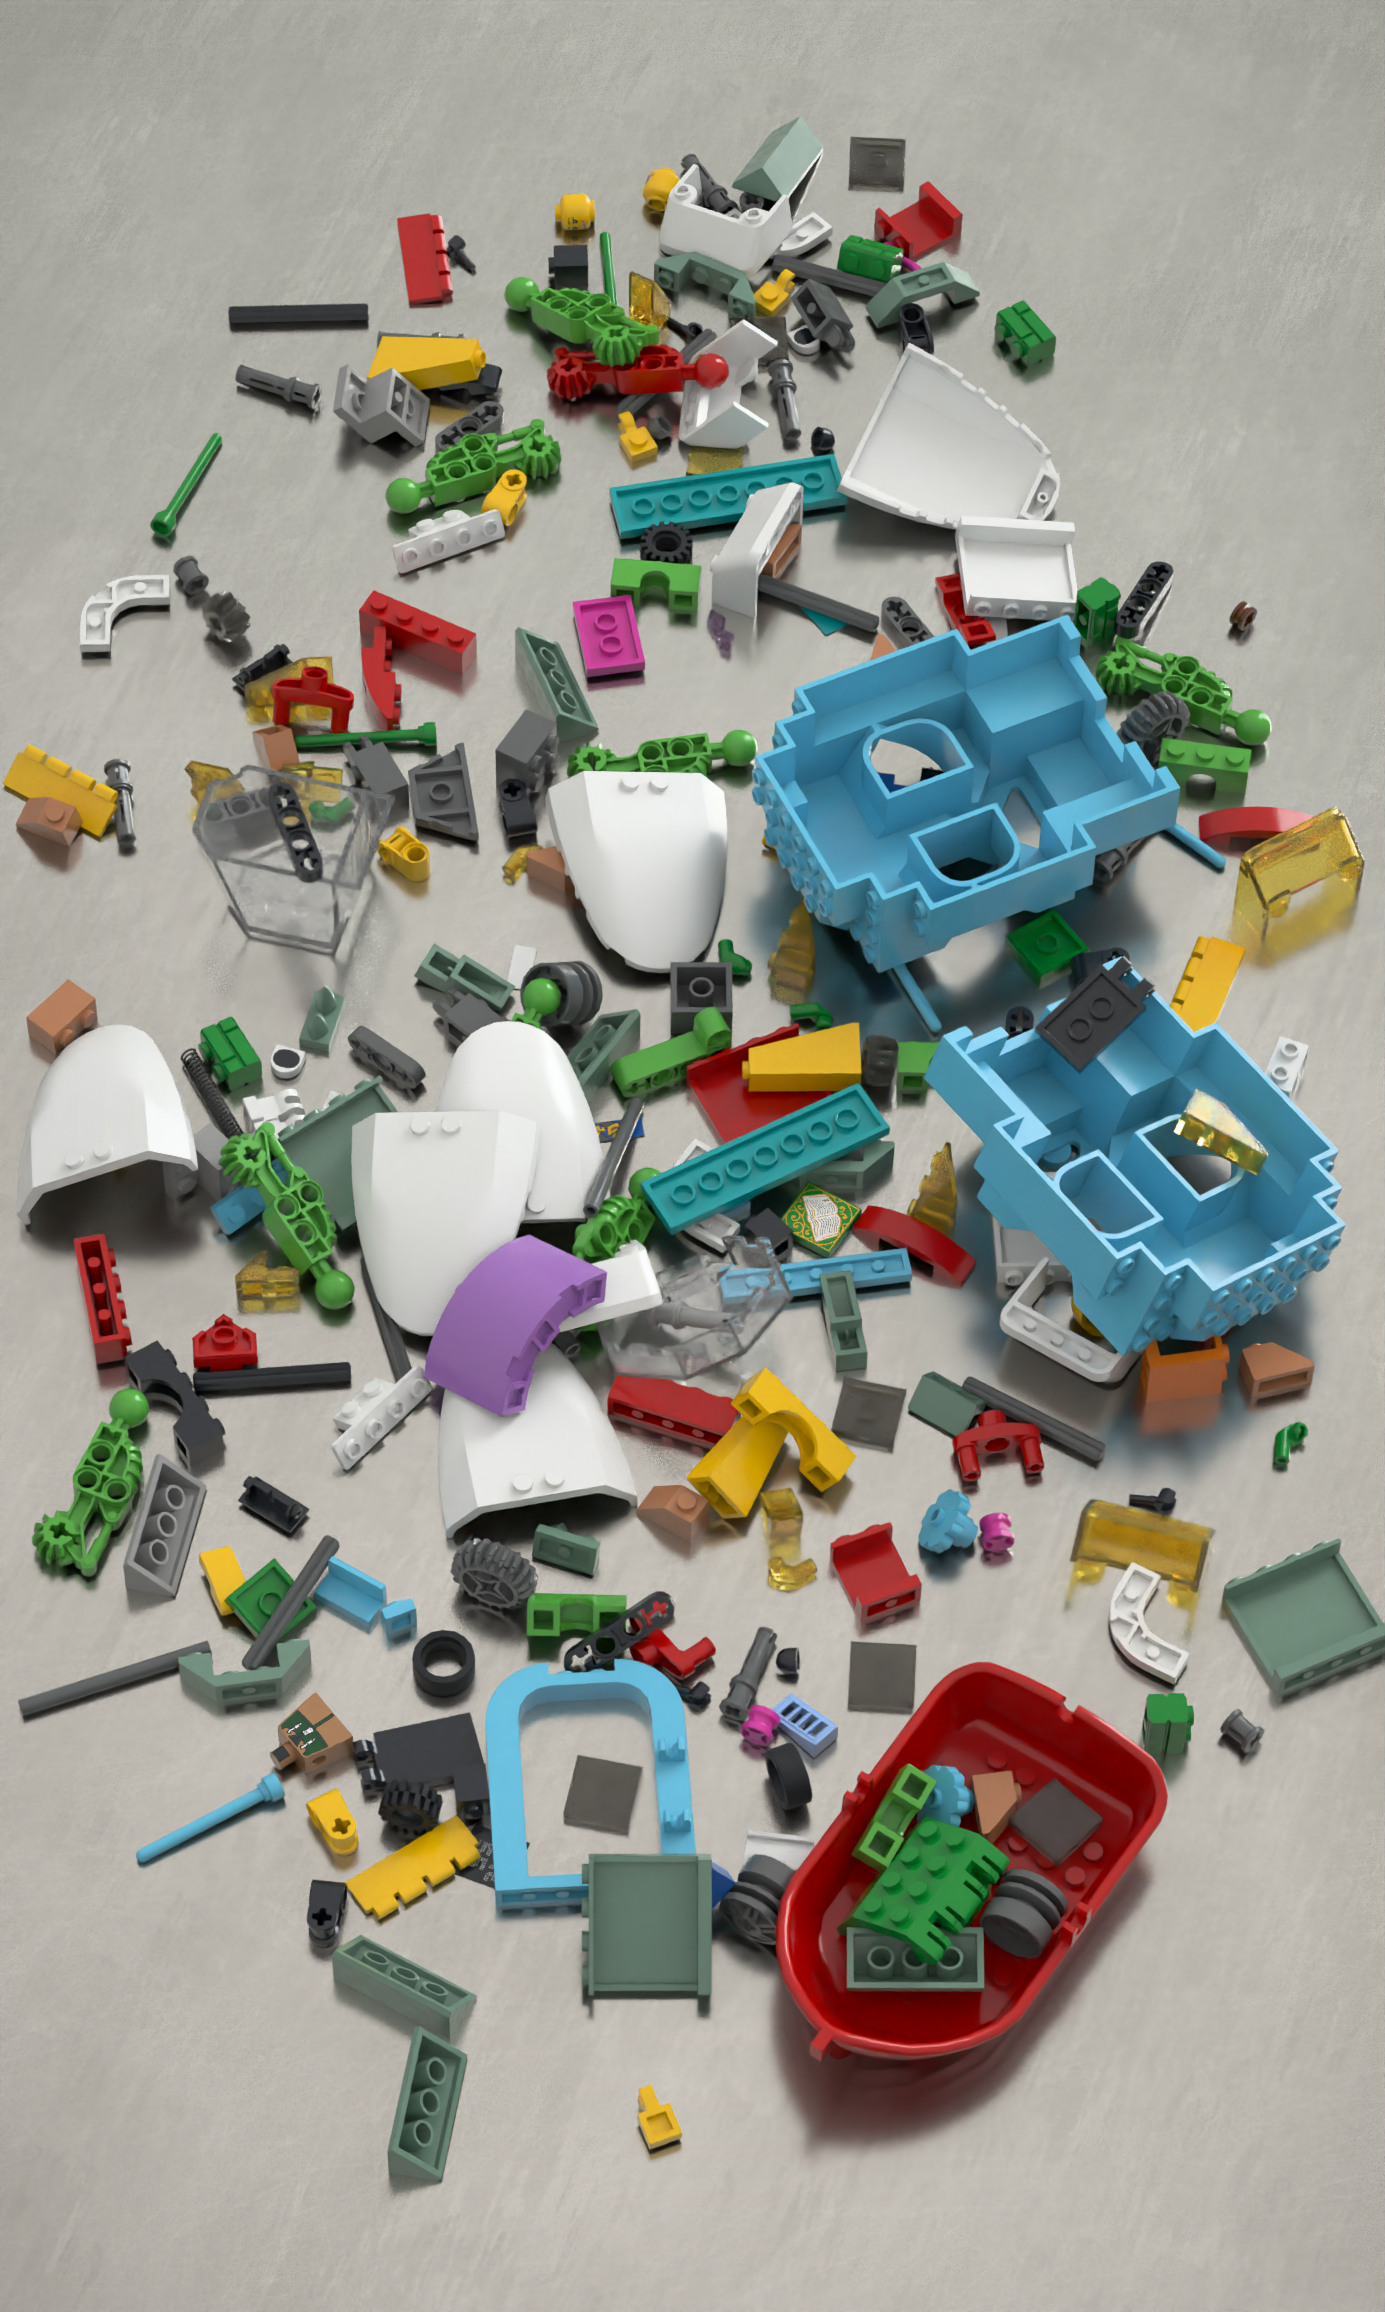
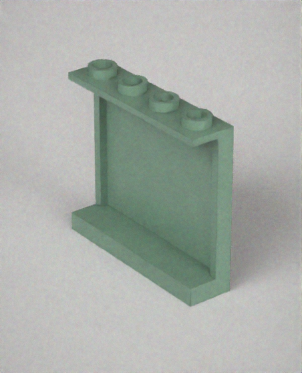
(325, 1146)
(1304, 1616)
(648, 1922)

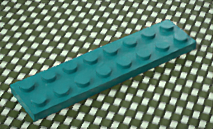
(721, 495)
(764, 1158)

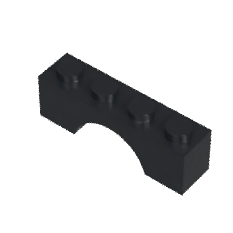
(156, 1374)

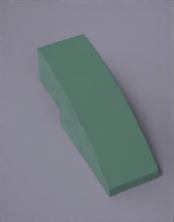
(445, 971)
(843, 1321)

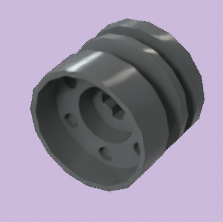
(579, 991)
(756, 1897)
(1023, 1913)

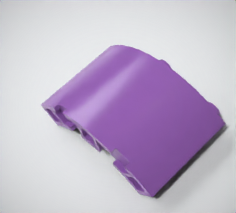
(507, 1316)

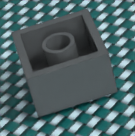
(528, 751)
(696, 988)

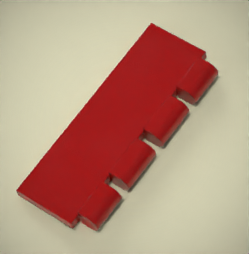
(425, 258)

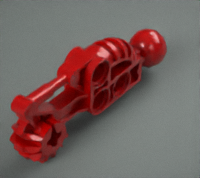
(655, 371)

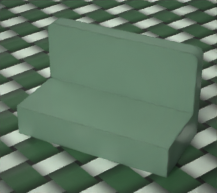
(945, 1403)

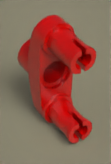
(312, 690)
(996, 1436)
(660, 1649)

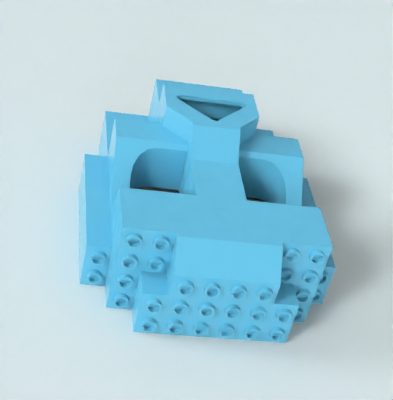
(995, 723)
(1168, 1255)

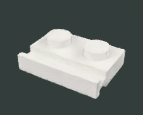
(786, 1848)

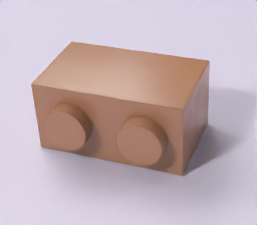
(62, 1017)

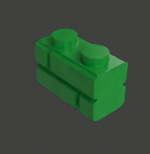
(870, 259)
(1025, 333)
(1096, 611)
(230, 1054)
(1166, 1724)

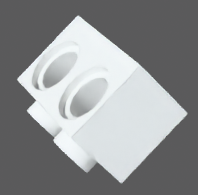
(1287, 1065)

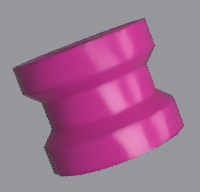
(996, 1532)
(760, 1725)

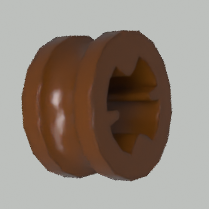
(1243, 615)

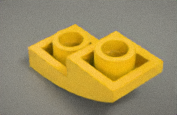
(223, 1575)

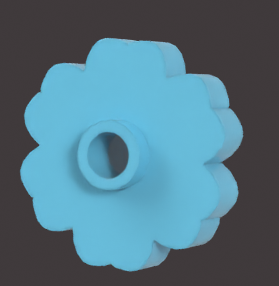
(948, 1523)
(948, 1798)

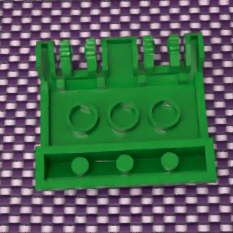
(928, 1884)

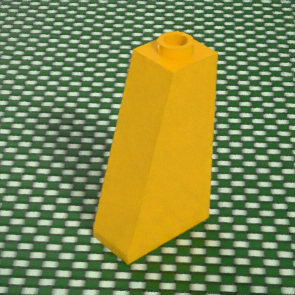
(430, 361)
(806, 1062)
(738, 1467)

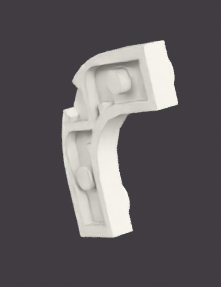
(803, 237)
(116, 597)
(713, 1228)
(1132, 1633)

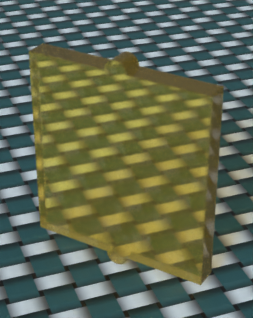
(712, 459)

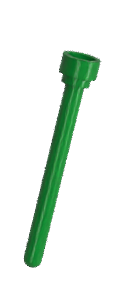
(608, 267)
(165, 521)
(424, 734)

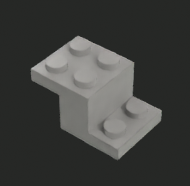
(381, 405)
(180, 1178)

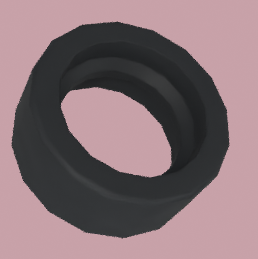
(439, 1684)
(788, 1776)

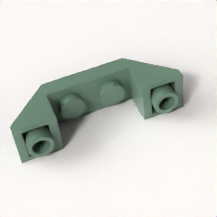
(676, 270)
(919, 285)
(852, 1174)
(264, 1681)

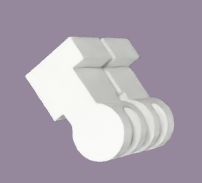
(280, 1110)

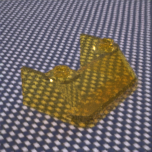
(1294, 862)
(1146, 1538)

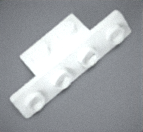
(446, 537)
(375, 1413)

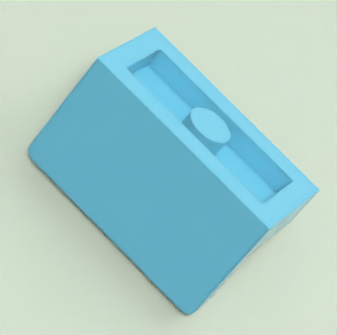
(352, 1593)

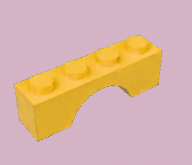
(822, 1453)

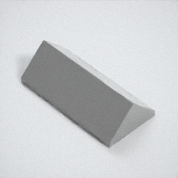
(163, 1529)

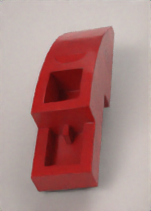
(380, 682)

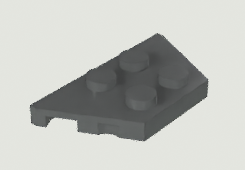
(444, 795)

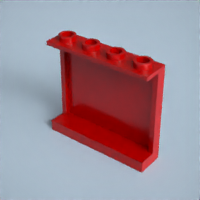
(726, 1095)

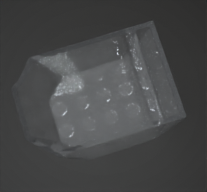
(253, 864)

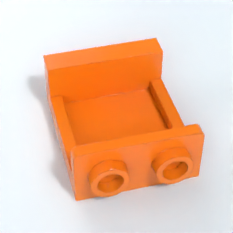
(1183, 1373)

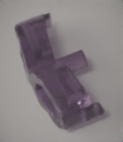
(717, 625)

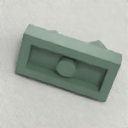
(322, 1020)
(566, 1549)

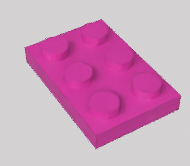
(608, 635)

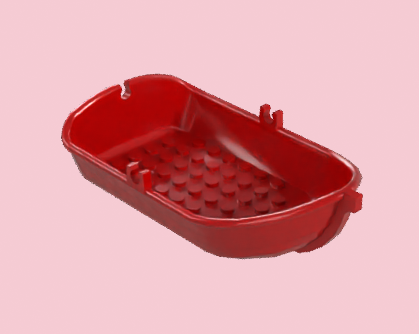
(981, 1724)

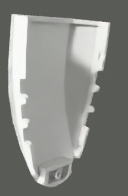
(948, 452)
(644, 859)
(529, 1075)
(102, 1110)
(437, 1201)
(530, 1457)

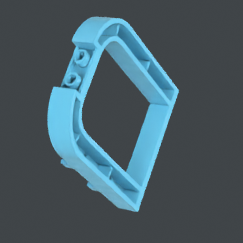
(536, 1686)

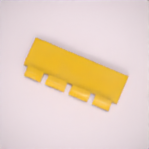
(36, 780)
(1206, 981)
(405, 1869)

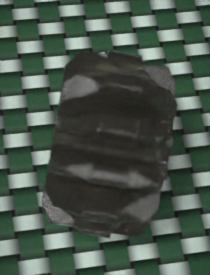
(225, 616)
(879, 1060)

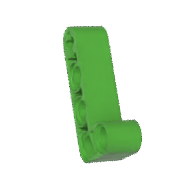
(669, 1059)

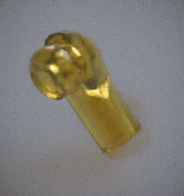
(518, 859)
(790, 1574)

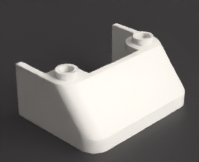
(735, 242)
(715, 415)
(752, 544)
(629, 1287)
(1056, 1341)

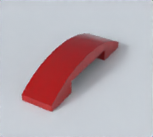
(972, 628)
(1247, 822)
(920, 1240)

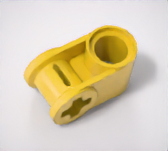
(507, 496)
(406, 854)
(333, 1819)

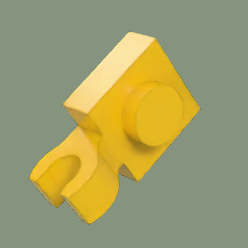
(773, 298)
(635, 442)
(656, 2121)

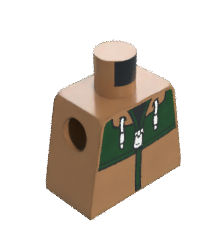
(312, 1737)

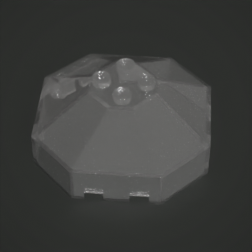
(746, 1286)

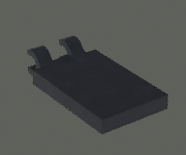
(1095, 1014)
(419, 1752)

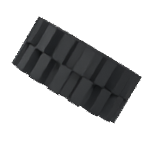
(667, 536)
(410, 1806)

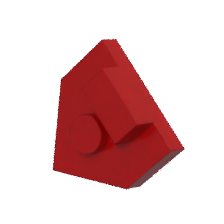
(224, 1346)

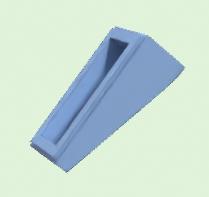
(811, 1744)

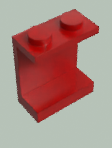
(922, 224)
(873, 1572)

